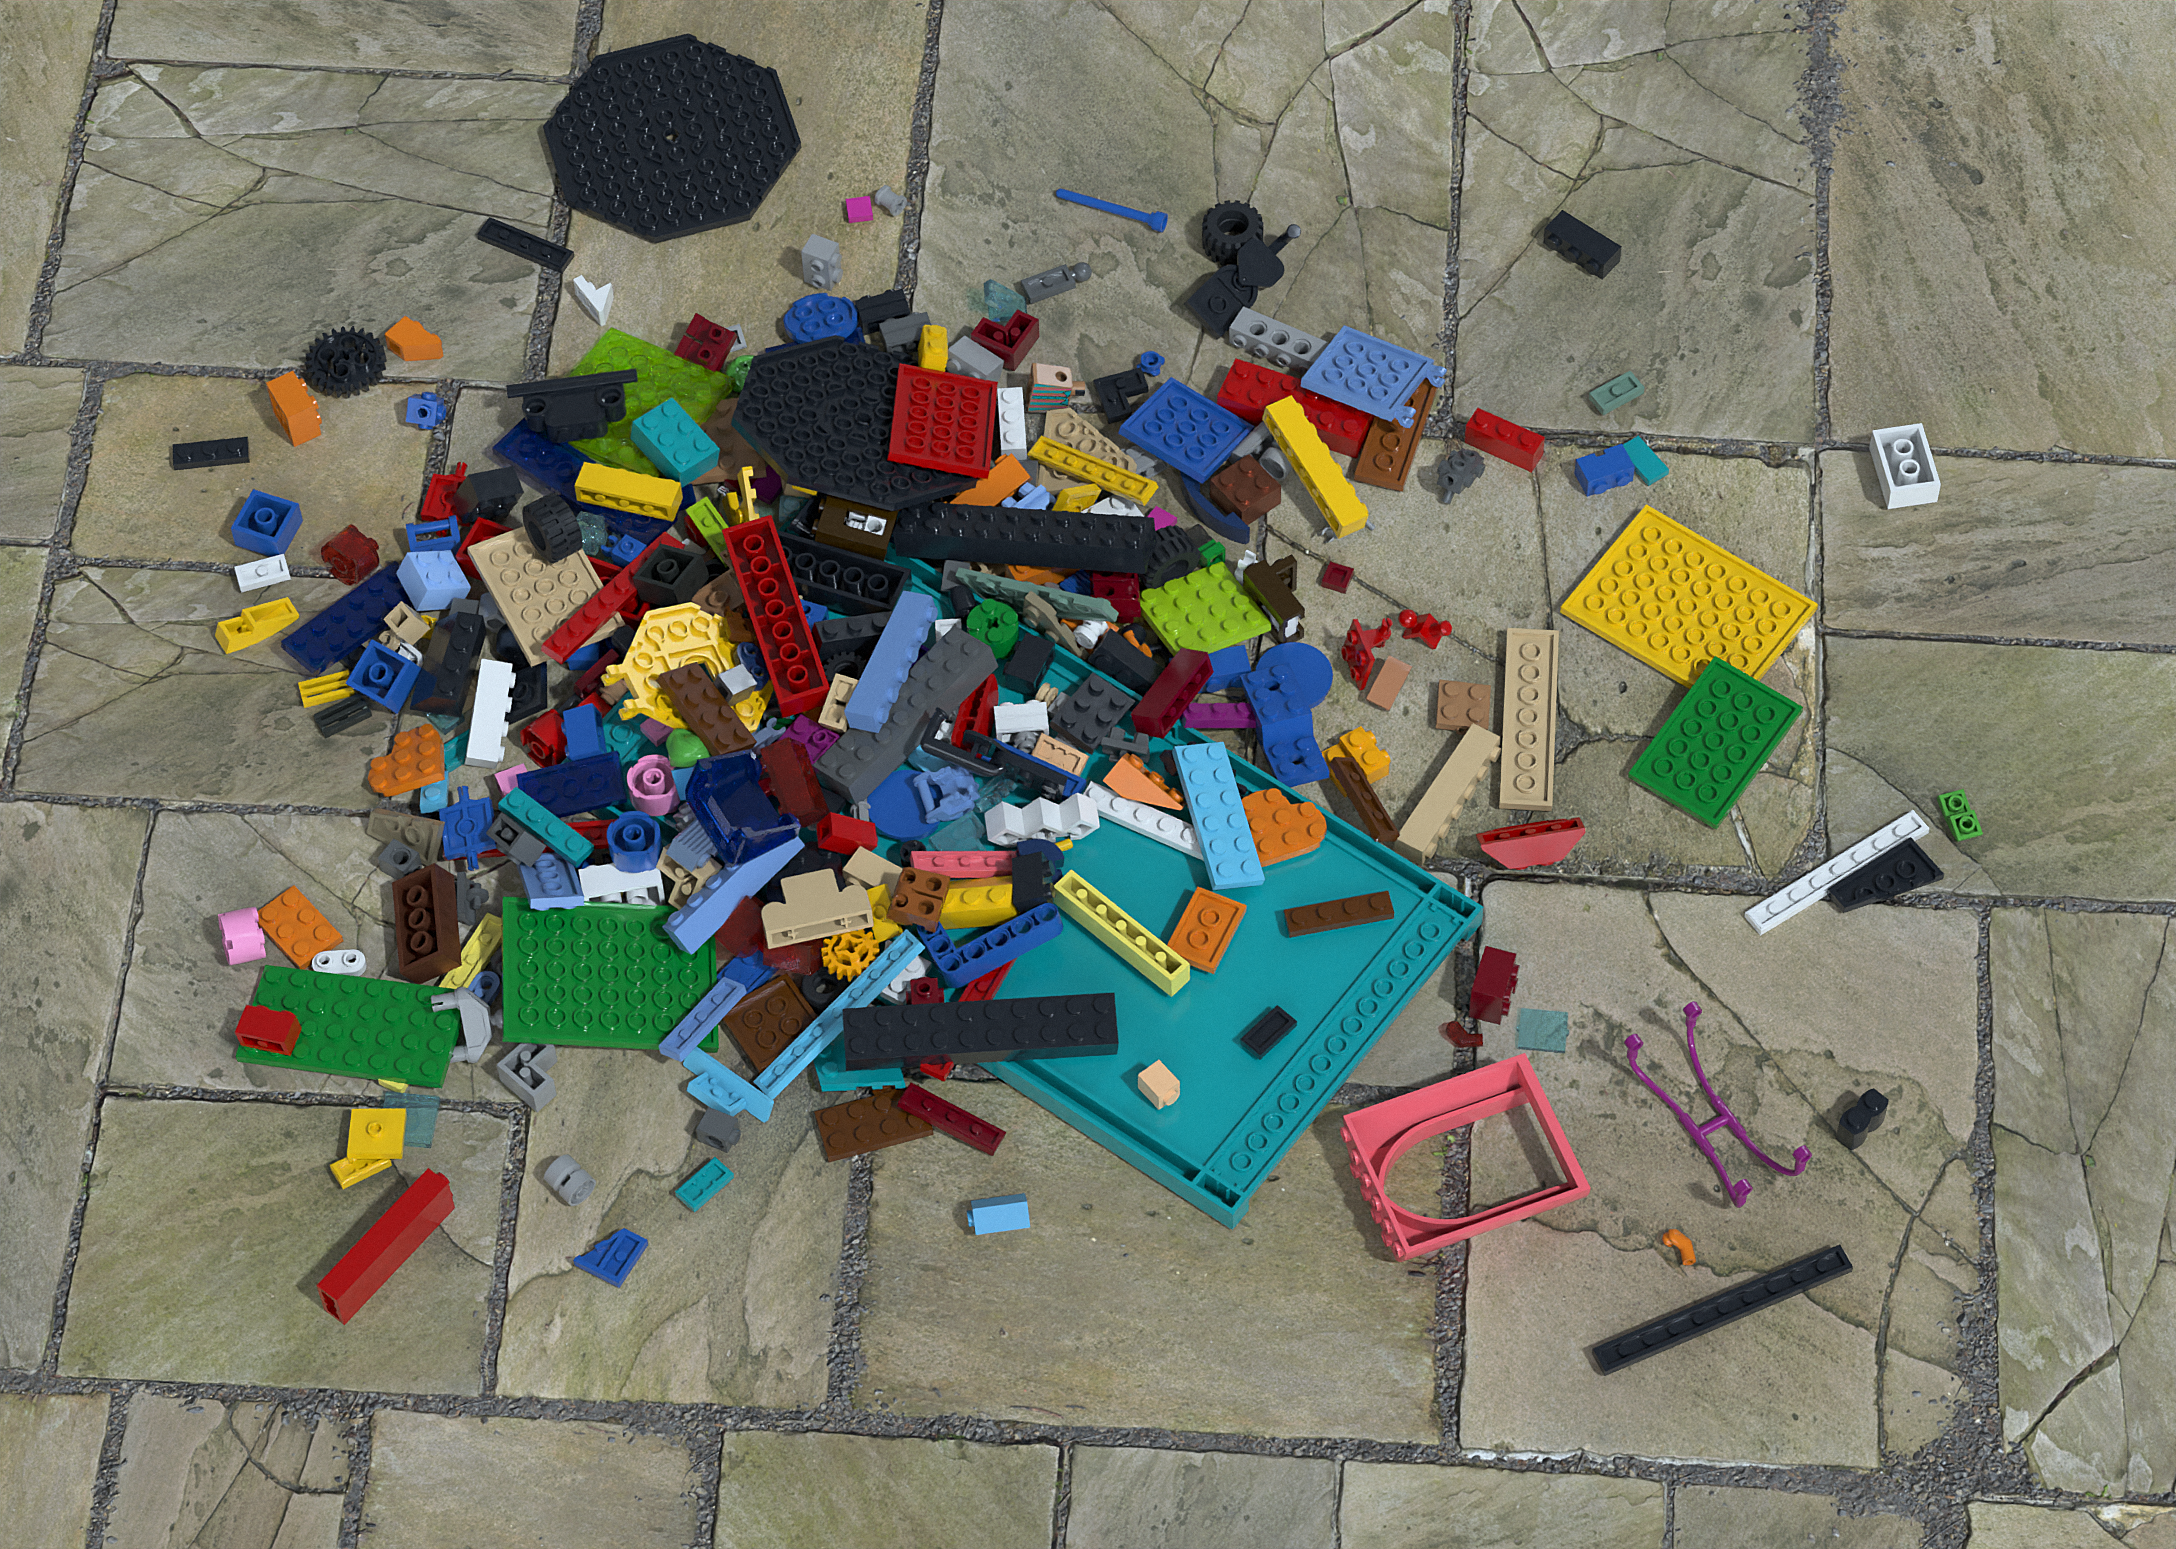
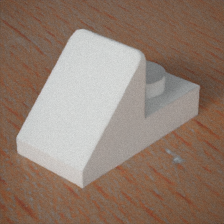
(596, 301)

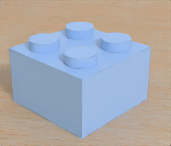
(432, 579)

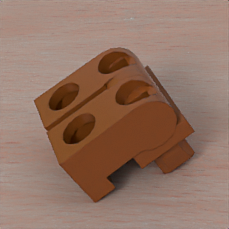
(919, 898)

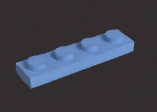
(702, 1019)

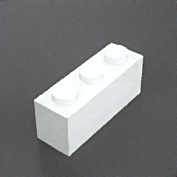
(1012, 422)

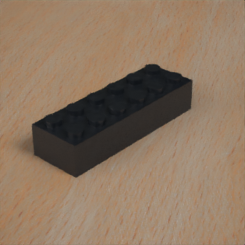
(842, 577)

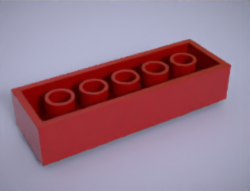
(1254, 387)

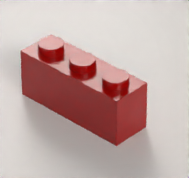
(1504, 439)

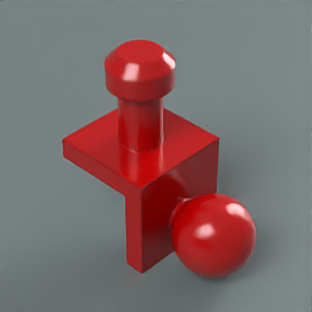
(1423, 626)

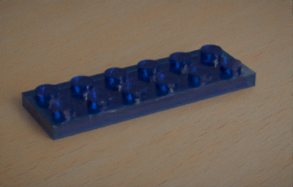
(347, 622)

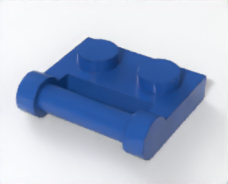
(440, 544)

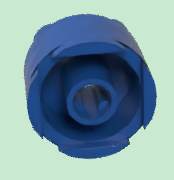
(634, 842)

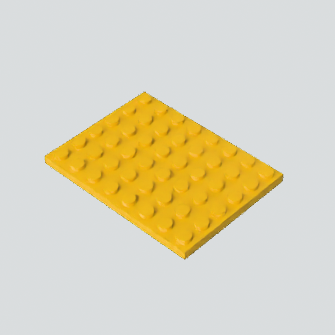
(1685, 601)

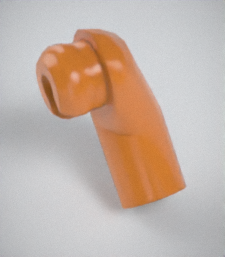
(1676, 1238)

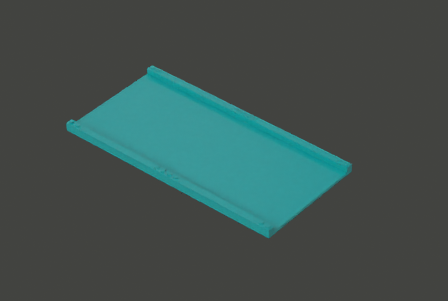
(1232, 1109)

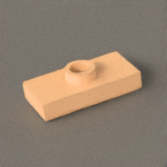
(1060, 754)

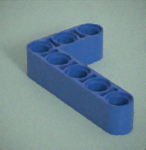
(991, 949)

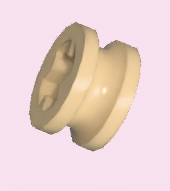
(1047, 694)

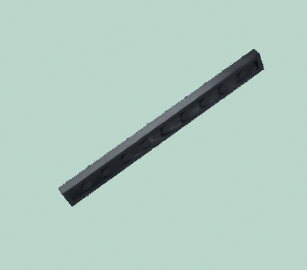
(1722, 1310)

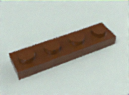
(1364, 799)
(1338, 914)

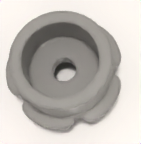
(1025, 741)

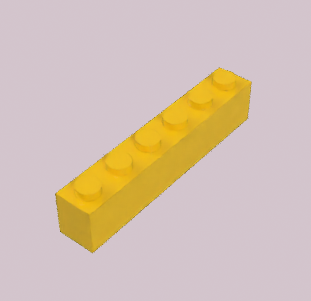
(1315, 466)

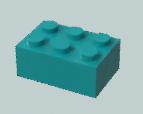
(674, 443)

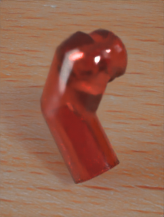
(1460, 1036)

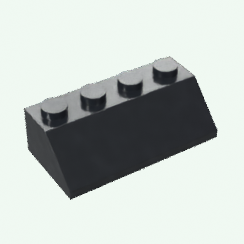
(449, 664)

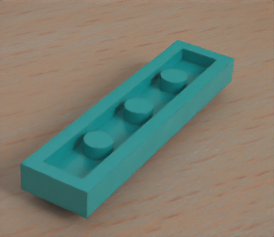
(546, 826)

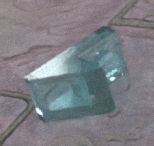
(1002, 301)

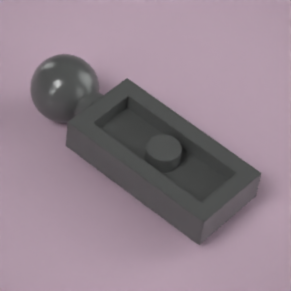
(1054, 281)

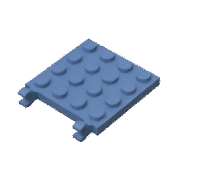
(1371, 375)

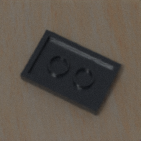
(1091, 713)

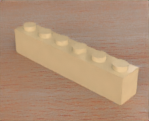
(1447, 794)

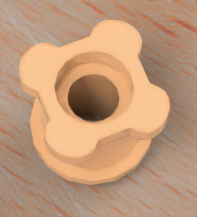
(613, 693)

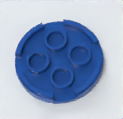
(820, 317)
(1309, 667)
(900, 809)

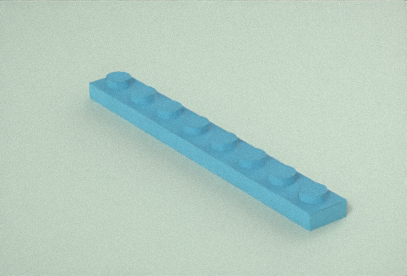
(830, 1021)

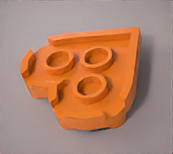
(414, 762)
(1282, 828)

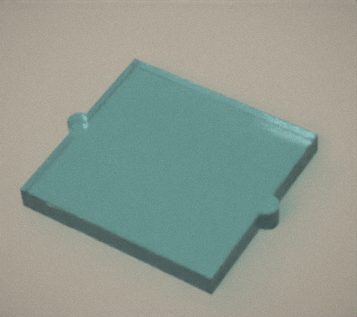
(1543, 1030)

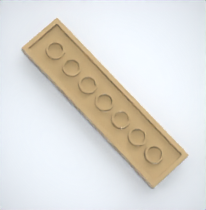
(1529, 719)

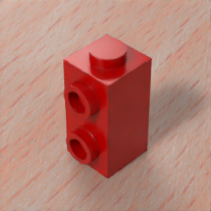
(845, 834)

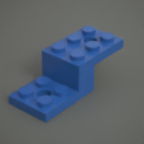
(1284, 725)

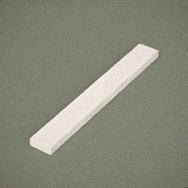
(1816, 883)

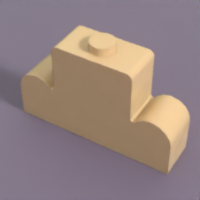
(815, 909)

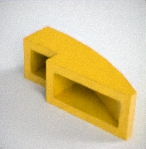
(255, 624)

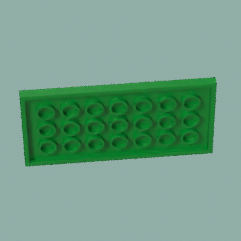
(359, 1026)

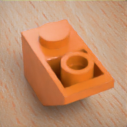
(413, 342)

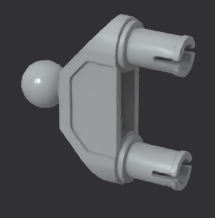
(476, 1021)

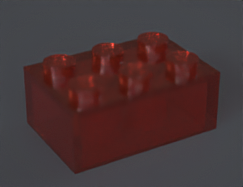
(794, 781)

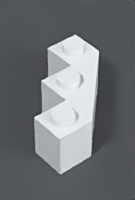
(1042, 820)

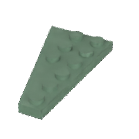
(1013, 592)

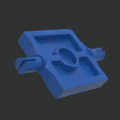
(467, 827)

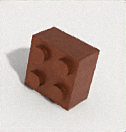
(1245, 490)

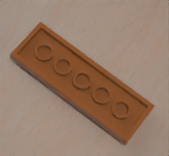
(1391, 447)

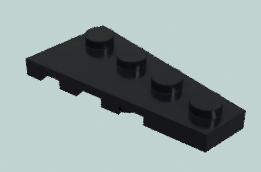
(1889, 875)

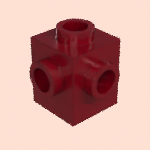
(924, 991)

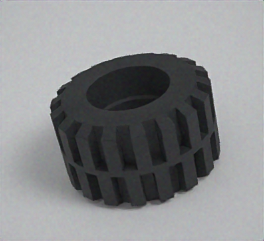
(1229, 218)
(552, 528)
(1172, 557)

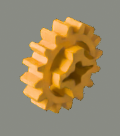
(853, 954)

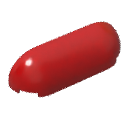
(977, 712)

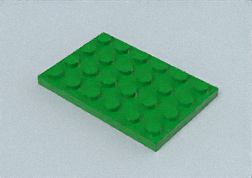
(1715, 742)

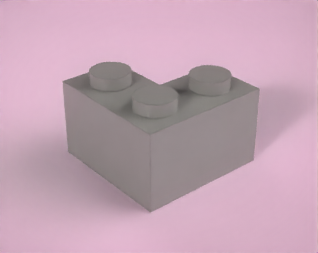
(525, 1073)

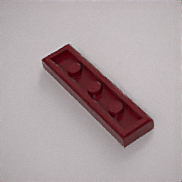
(951, 1119)

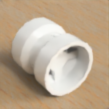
(1089, 631)

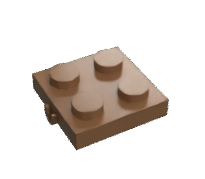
(1462, 705)

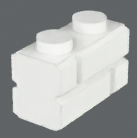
(1017, 718)

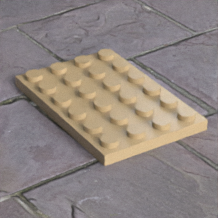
(535, 593)

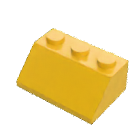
(979, 903)

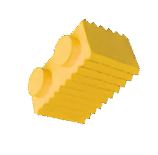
(933, 348)

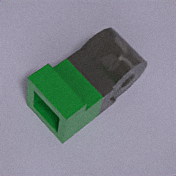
(1207, 546)

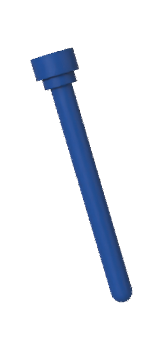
(1155, 220)

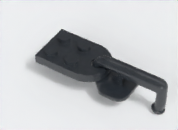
(1223, 294)
(530, 685)
(1002, 762)

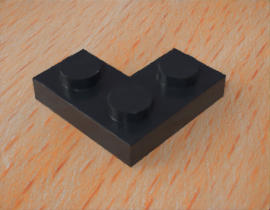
(1115, 390)

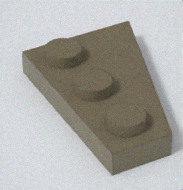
(413, 831)

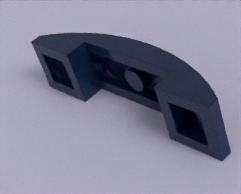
(1229, 527)

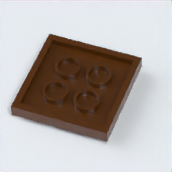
(769, 1020)

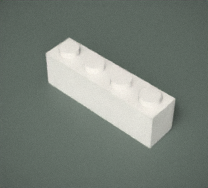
(488, 714)

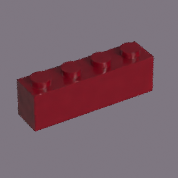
(1172, 692)

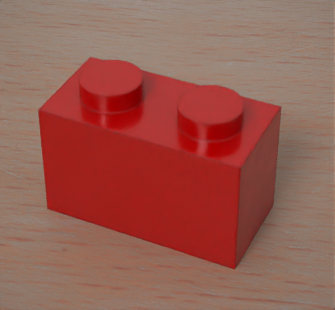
(268, 1029)

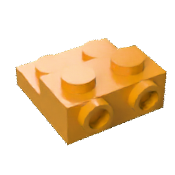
(1362, 747)

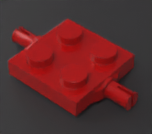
(439, 499)

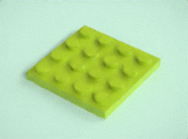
(1203, 611)

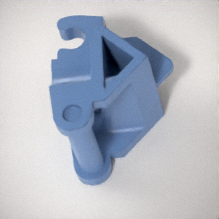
(958, 792)

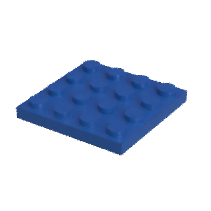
(1186, 430)

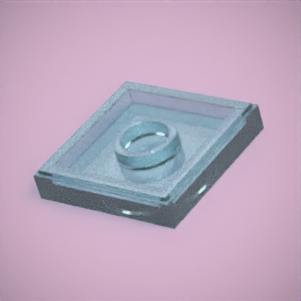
(421, 1116)

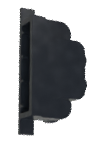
(574, 405)

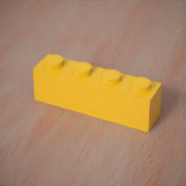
(628, 491)

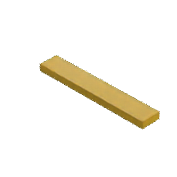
(1093, 470)

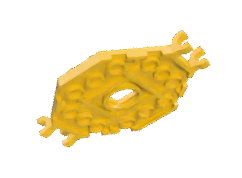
(671, 640)

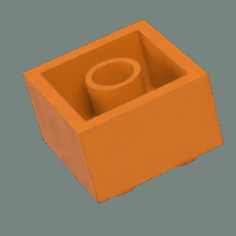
(294, 408)

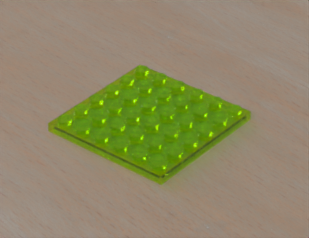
(659, 379)

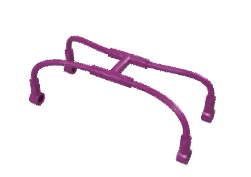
(1742, 1187)

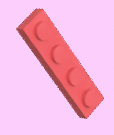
(964, 863)

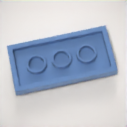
(551, 883)

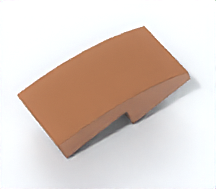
(1389, 683)

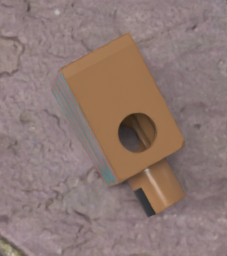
(1051, 387)

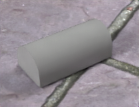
(1254, 444)

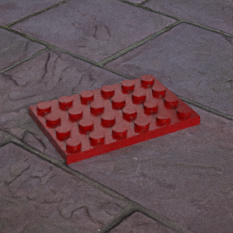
(943, 421)

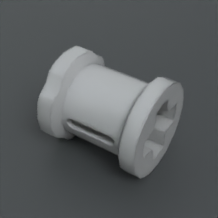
(890, 200)

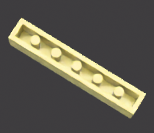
(1121, 933)

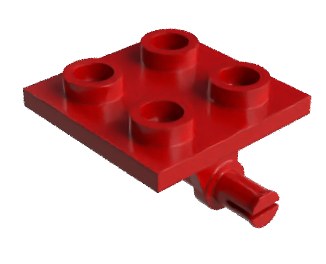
(1358, 649)

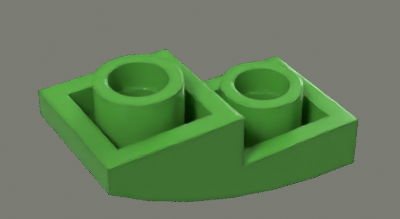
(1959, 816)

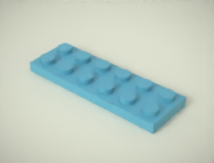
(1218, 815)

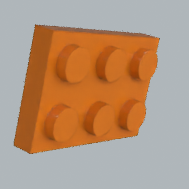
(297, 927)
(1206, 929)

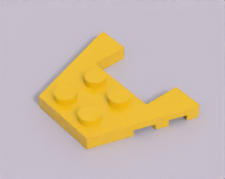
(745, 512)

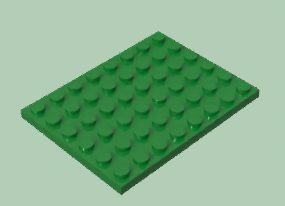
(599, 976)

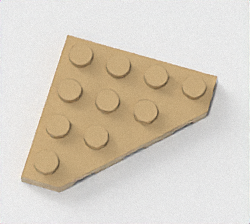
(1073, 431)

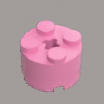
(653, 786)
(241, 936)

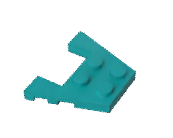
(834, 1077)

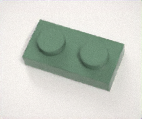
(1616, 393)

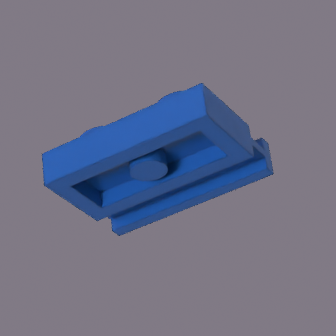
(748, 971)

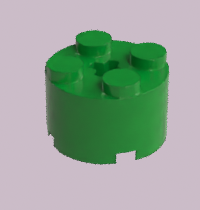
(995, 626)

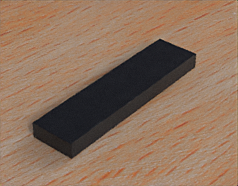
(525, 245)

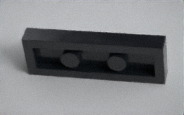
(211, 453)

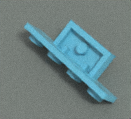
(723, 1088)

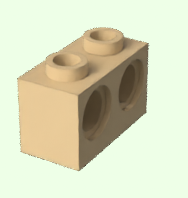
(833, 712)

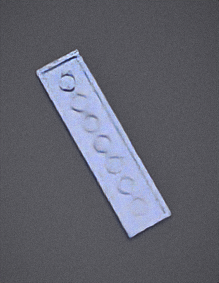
(557, 469)

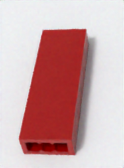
(386, 1246)

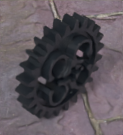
(345, 361)

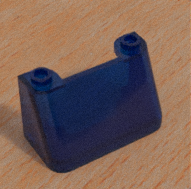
(735, 808)

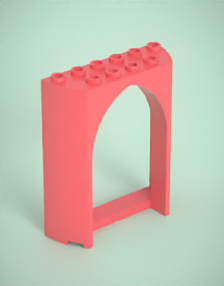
(1388, 1129)

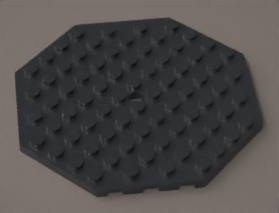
(718, 170)
(811, 416)

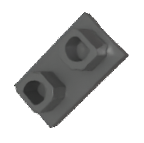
(1117, 747)
(469, 898)

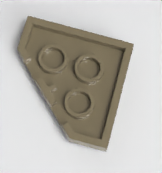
(1042, 619)

